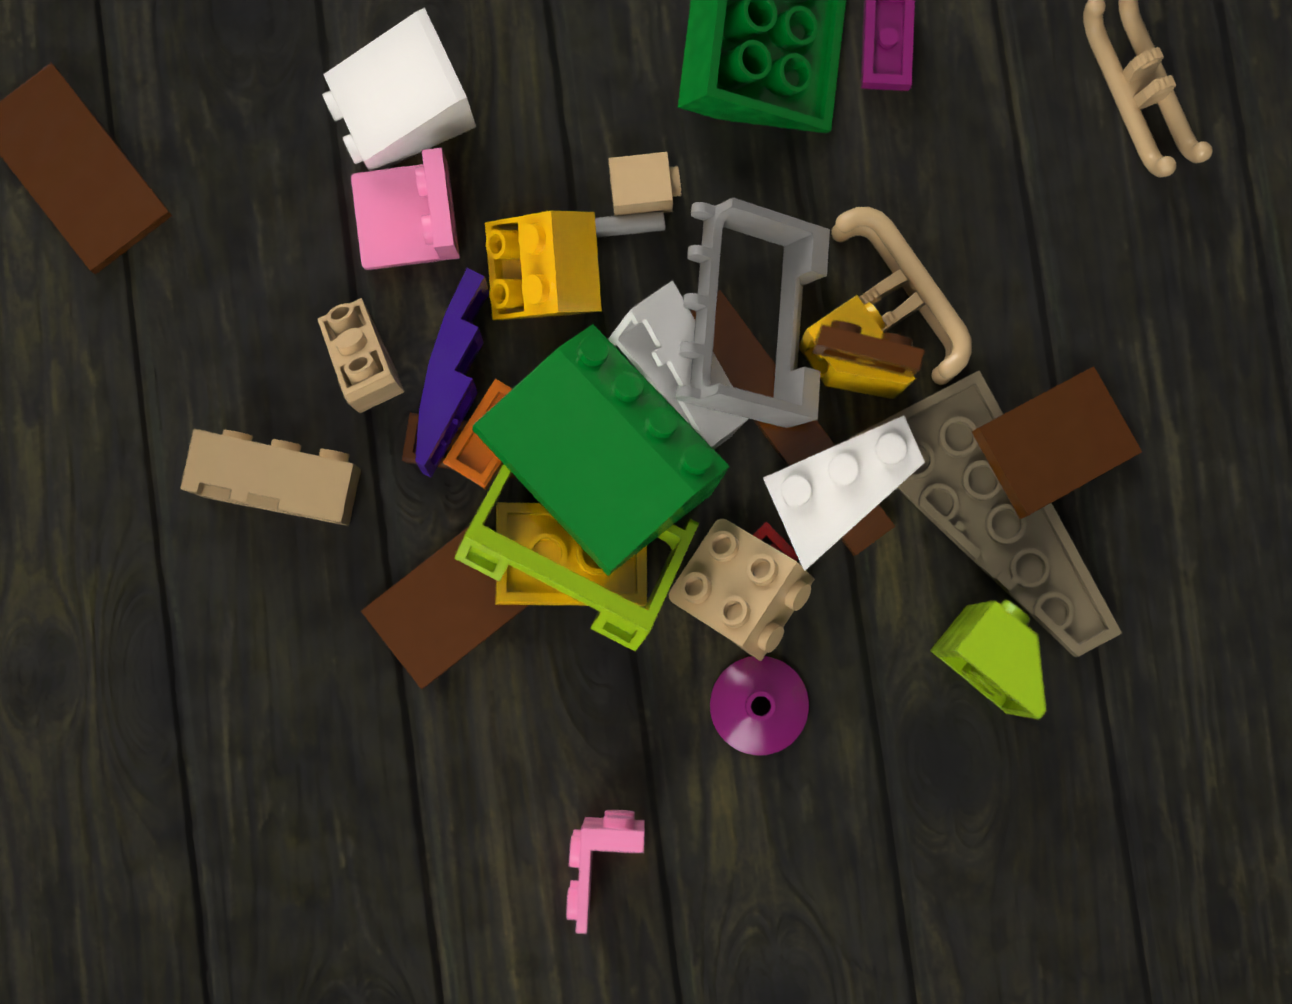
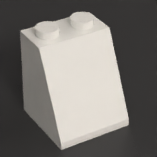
(398, 95)

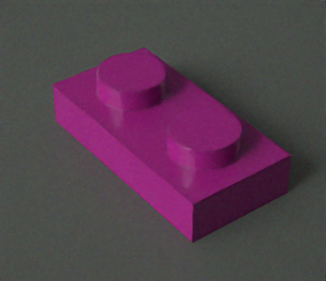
(887, 44)

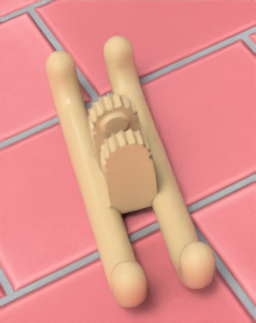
(1140, 86)
(915, 280)

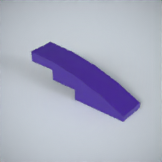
(447, 388)

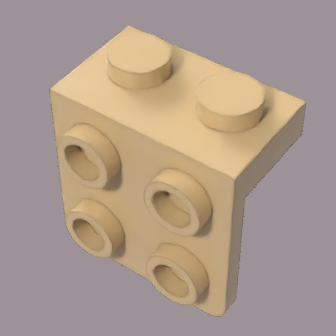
(742, 588)

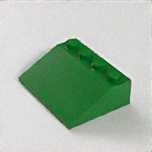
(763, 61)
(601, 449)

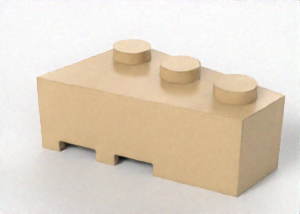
(271, 476)

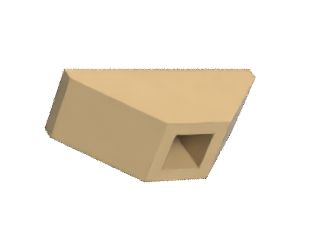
(359, 356)

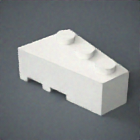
(651, 343)
(841, 485)

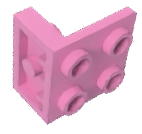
(406, 214)

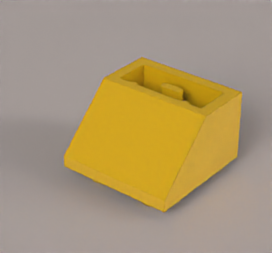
(543, 265)
(848, 375)

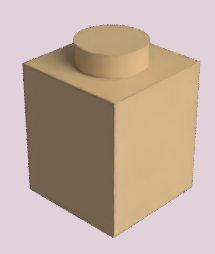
(643, 183)

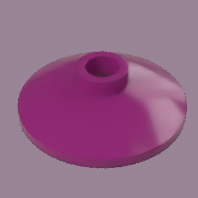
(733, 698)

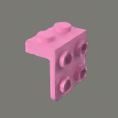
(613, 832)

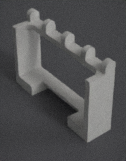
(803, 262)

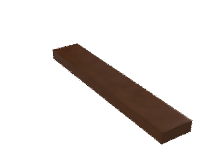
(754, 371)

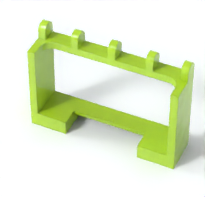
(616, 616)

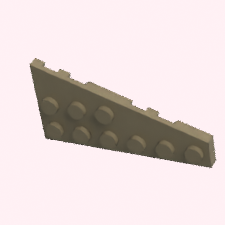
(965, 500)

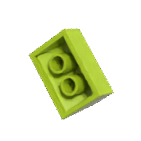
(996, 656)

